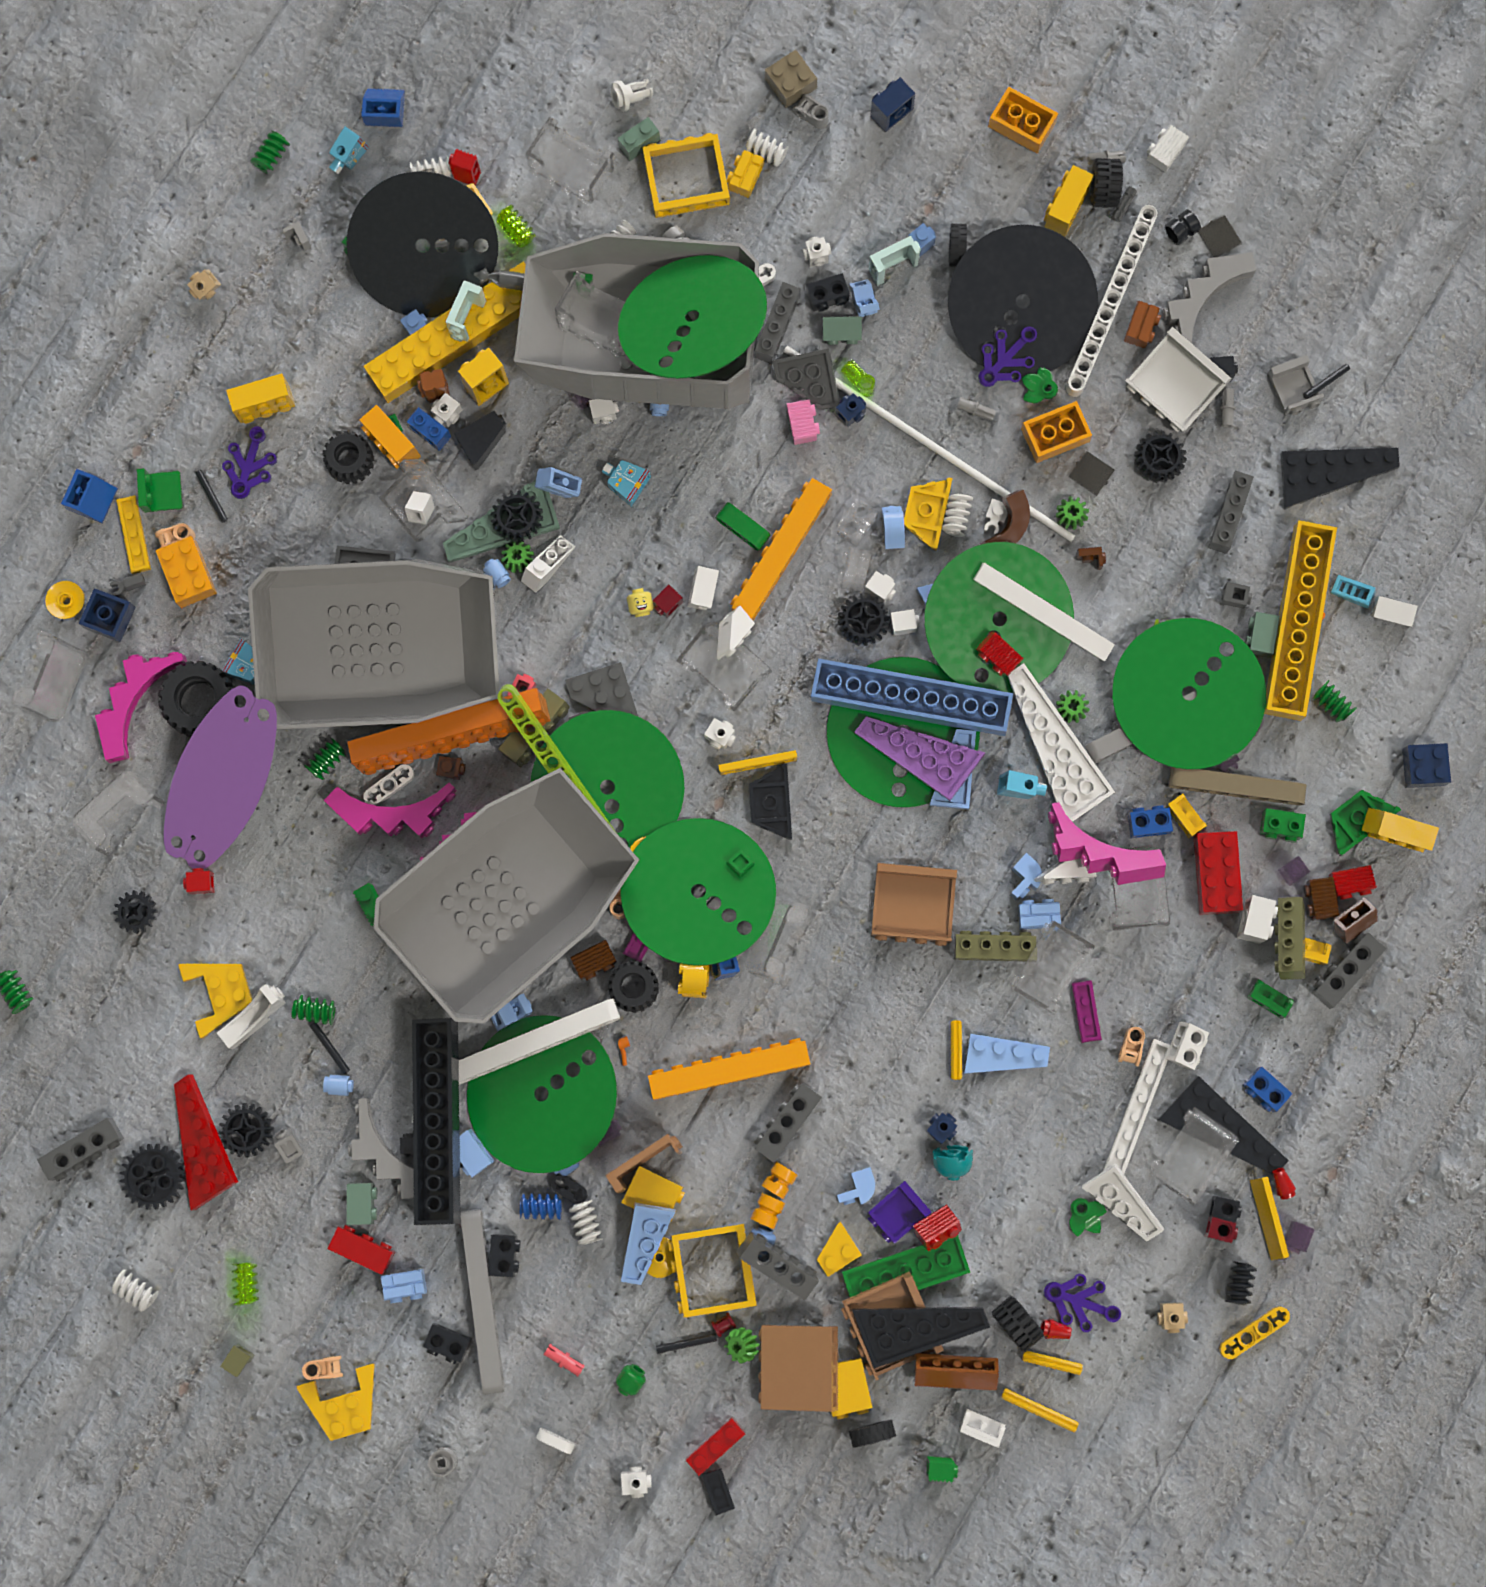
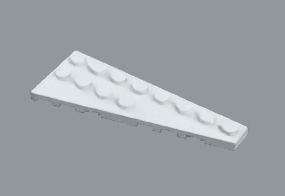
(1068, 767)

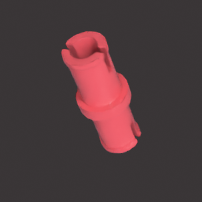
(563, 1360)

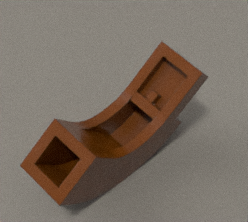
(1018, 518)

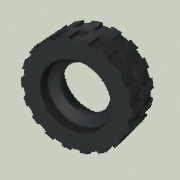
(957, 243)
(872, 1433)

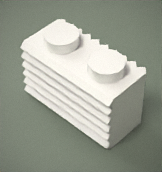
(1167, 148)

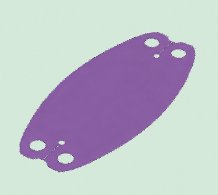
(220, 778)

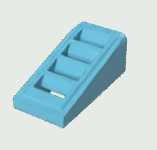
(1356, 600)

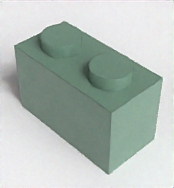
(636, 138)
(842, 329)
(1262, 634)
(361, 1203)

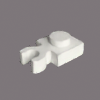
(996, 514)

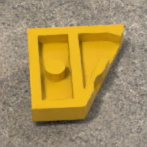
(838, 1251)

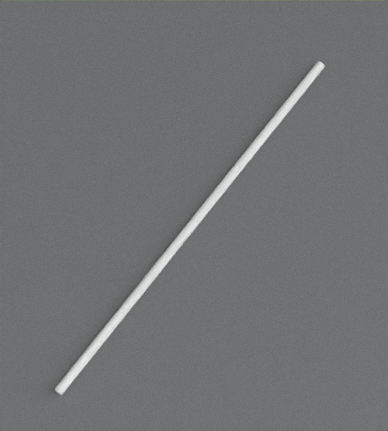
(943, 453)

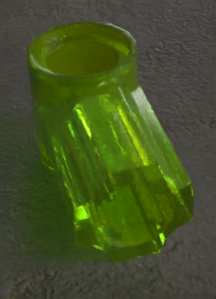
(858, 377)

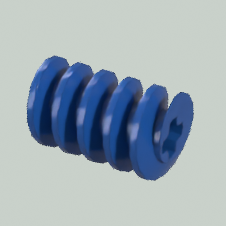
(540, 1207)

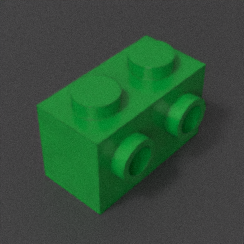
(1282, 824)

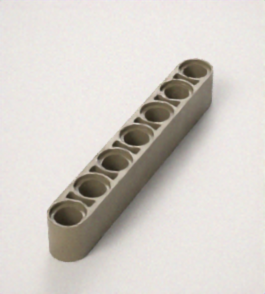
(1238, 786)

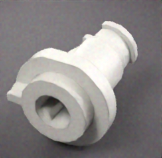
(623, 95)

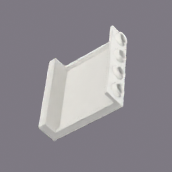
(1178, 380)

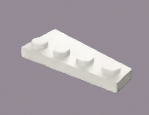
(1122, 1199)

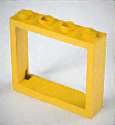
(691, 203)
(680, 1284)

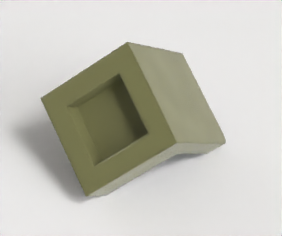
(236, 1360)

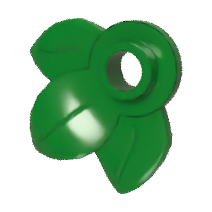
(1036, 386)
(1088, 1218)

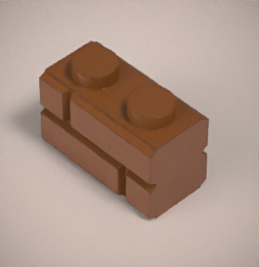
(1141, 324)
(433, 385)

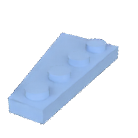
(962, 797)
(999, 1054)
(645, 1235)

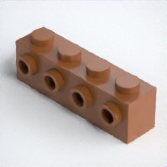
(956, 1372)

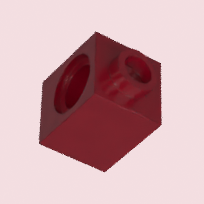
(667, 601)
(1212, 1230)

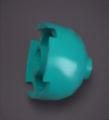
(953, 1162)

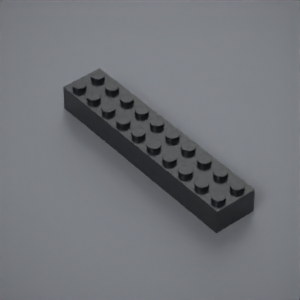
(436, 1121)

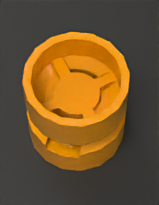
(779, 1180)
(767, 1211)

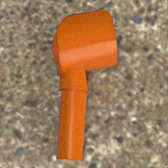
(623, 1043)

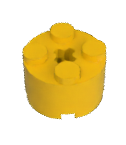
(694, 980)

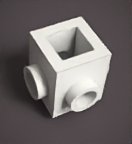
(816, 251)
(446, 410)
(716, 728)
(632, 1489)

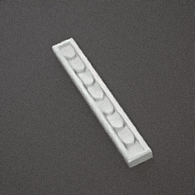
(1043, 611)
(1138, 1106)

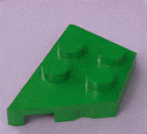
(1350, 817)

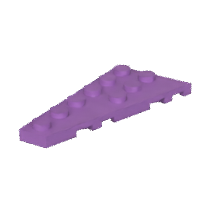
(928, 758)

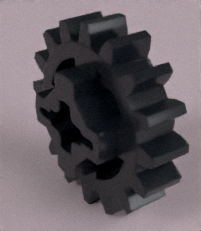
(129, 916)

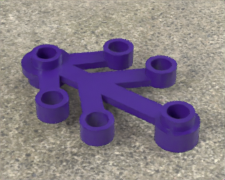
(1004, 359)
(249, 465)
(1078, 1301)

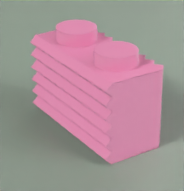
(802, 421)

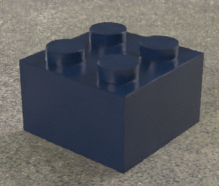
(892, 104)
(107, 615)
(1426, 765)

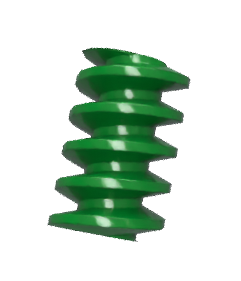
(268, 152)
(1333, 702)
(326, 759)
(13, 991)
(313, 1010)

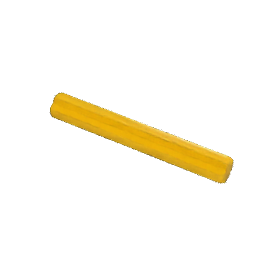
(1039, 1410)

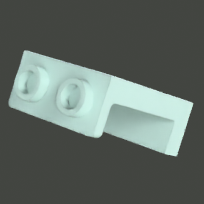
(891, 256)
(467, 295)

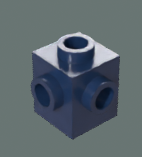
(851, 409)
(938, 1134)

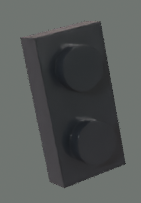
(718, 1491)

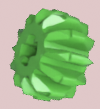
(1076, 508)
(521, 550)
(1076, 700)
(742, 1345)

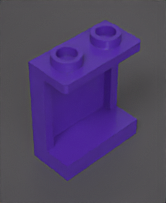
(898, 1212)

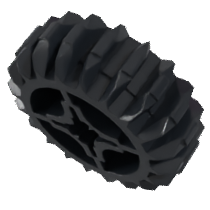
(1165, 462)
(511, 522)
(855, 620)
(229, 1131)

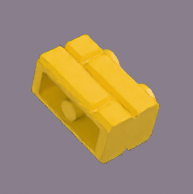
(745, 174)

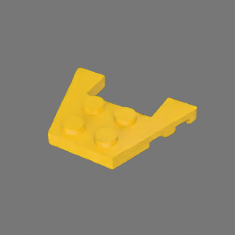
(226, 989)
(344, 1413)

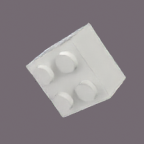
(1257, 919)

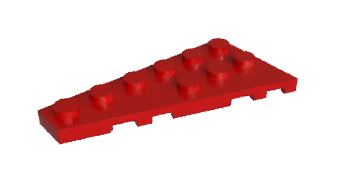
(203, 1153)

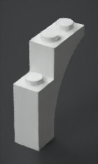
(253, 1016)

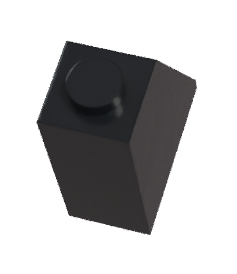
(481, 437)

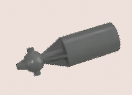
(503, 279)

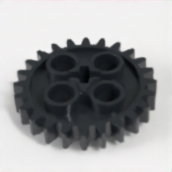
(147, 1160)

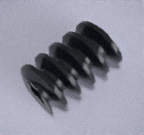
(1241, 1283)

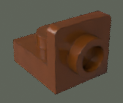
(1089, 554)
(450, 768)

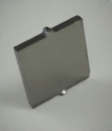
(1219, 236)
(1091, 473)

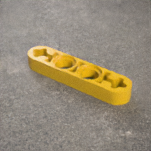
(1252, 1329)

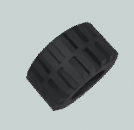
(1106, 183)
(341, 444)
(629, 969)
(1018, 1323)

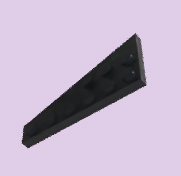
(1324, 471)
(1251, 1144)
(902, 1332)

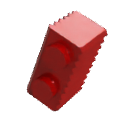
(464, 167)
(999, 654)
(1354, 881)
(937, 1228)

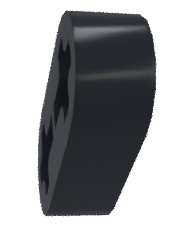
(572, 1185)

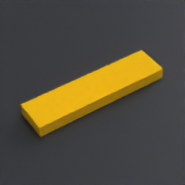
(133, 534)
(758, 762)
(1269, 1218)

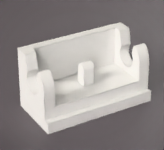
(703, 588)
(1394, 611)
(982, 1428)

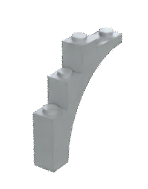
(1218, 274)
(371, 1147)

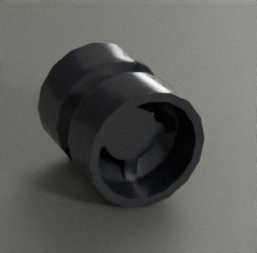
(1180, 228)

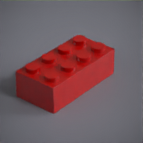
(1218, 873)

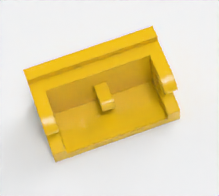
(1186, 816)
(1317, 951)

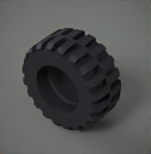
(177, 685)

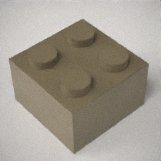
(790, 78)

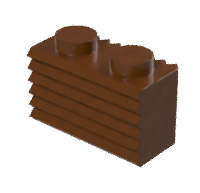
(1321, 899)
(1355, 920)
(593, 960)

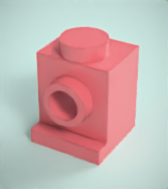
(523, 681)

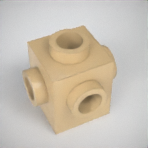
(203, 285)
(1165, 1314)

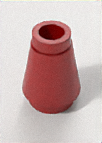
(1283, 1184)
(1055, 1330)

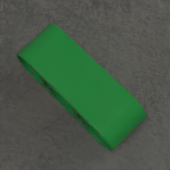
(742, 526)

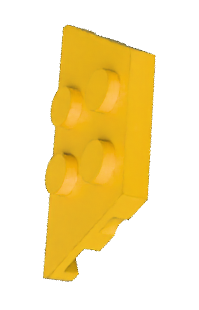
(927, 511)

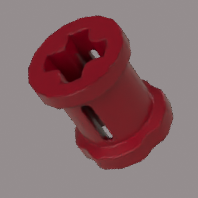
(723, 1324)

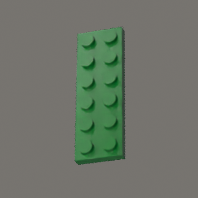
(925, 1267)

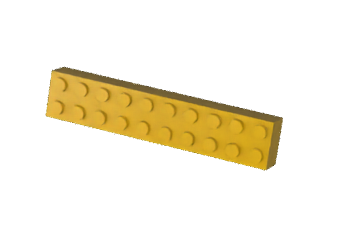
(434, 347)
(1300, 620)

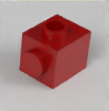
(199, 881)

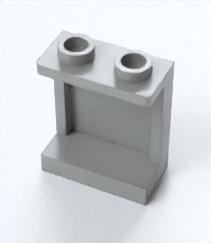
(1290, 383)

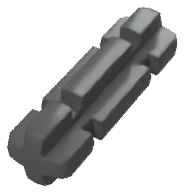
(1124, 204)

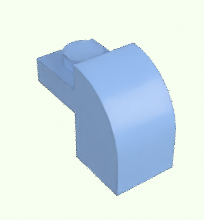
(864, 298)
(893, 527)
(1027, 870)
(513, 1011)
(864, 1187)

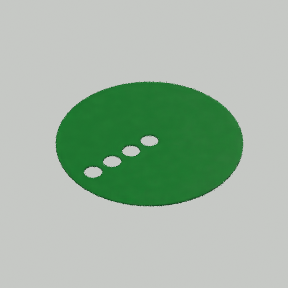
(729, 320)
(962, 614)
(1183, 731)
(633, 757)
(866, 767)
(675, 922)
(549, 1132)

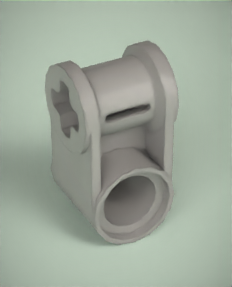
(809, 109)

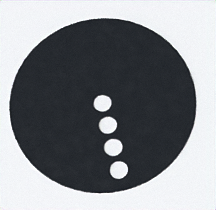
(410, 209)
(1029, 263)

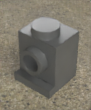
(1236, 589)

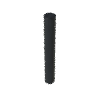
(1326, 381)
(211, 496)
(330, 1048)
(686, 1343)

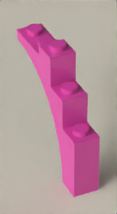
(125, 696)
(390, 819)
(1124, 864)

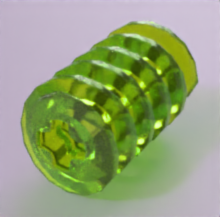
(514, 228)
(245, 1283)

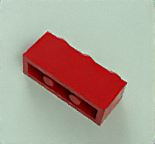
(361, 1249)
(715, 1446)

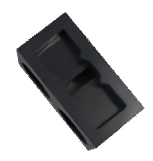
(825, 287)
(1216, 1209)
(498, 1255)
(448, 1338)

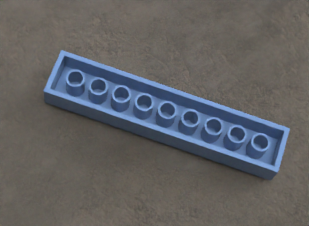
(911, 697)

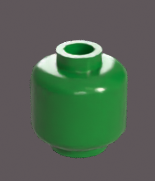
(630, 1380)

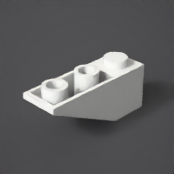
(547, 563)
(732, 631)
(1065, 873)

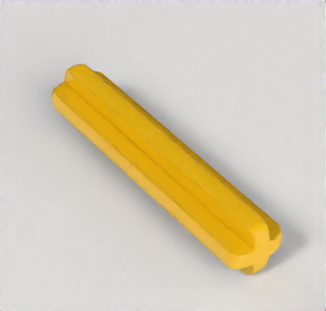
(956, 1050)
(1052, 1362)

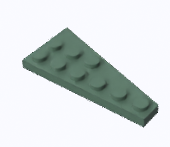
(481, 534)

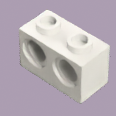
(1182, 1043)

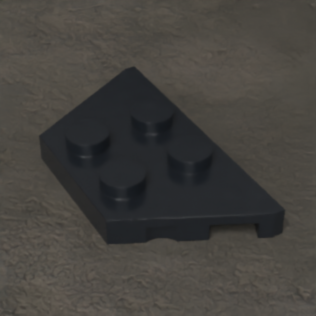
(772, 803)

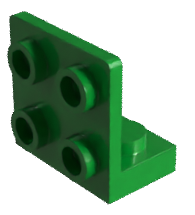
(159, 491)

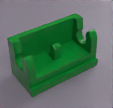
(1270, 999)

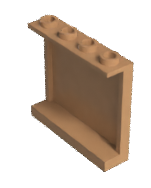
(913, 904)
(616, 1175)
(895, 1293)
(798, 1368)

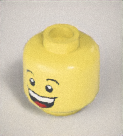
(640, 603)

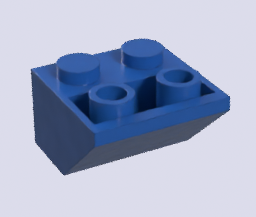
(383, 107)
(89, 496)

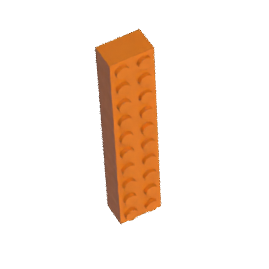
(441, 734)

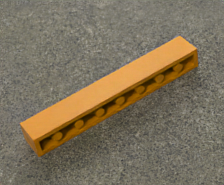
(783, 548)
(728, 1070)

